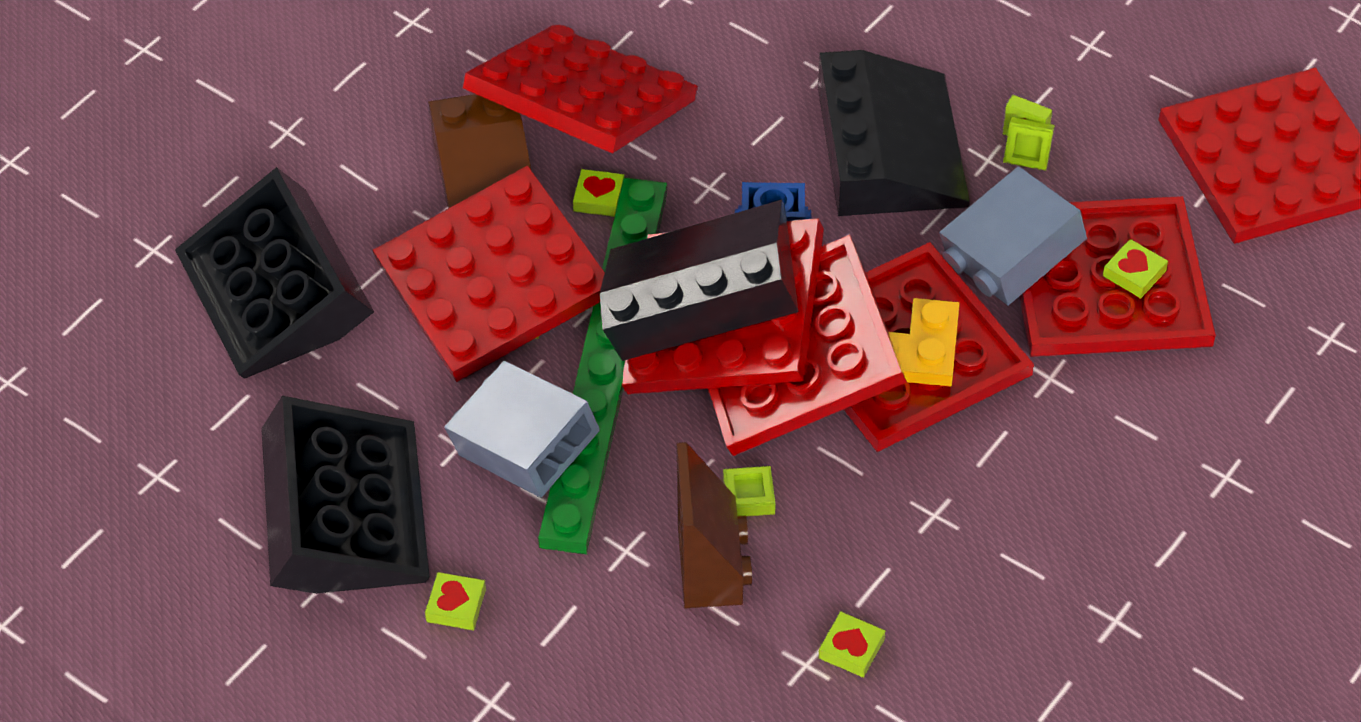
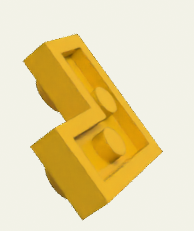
(930, 347)

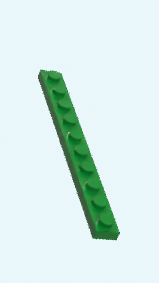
(599, 381)

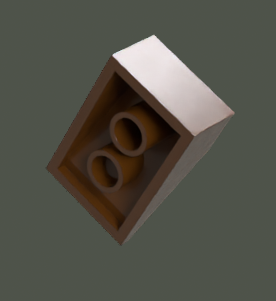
(475, 144)
(709, 536)

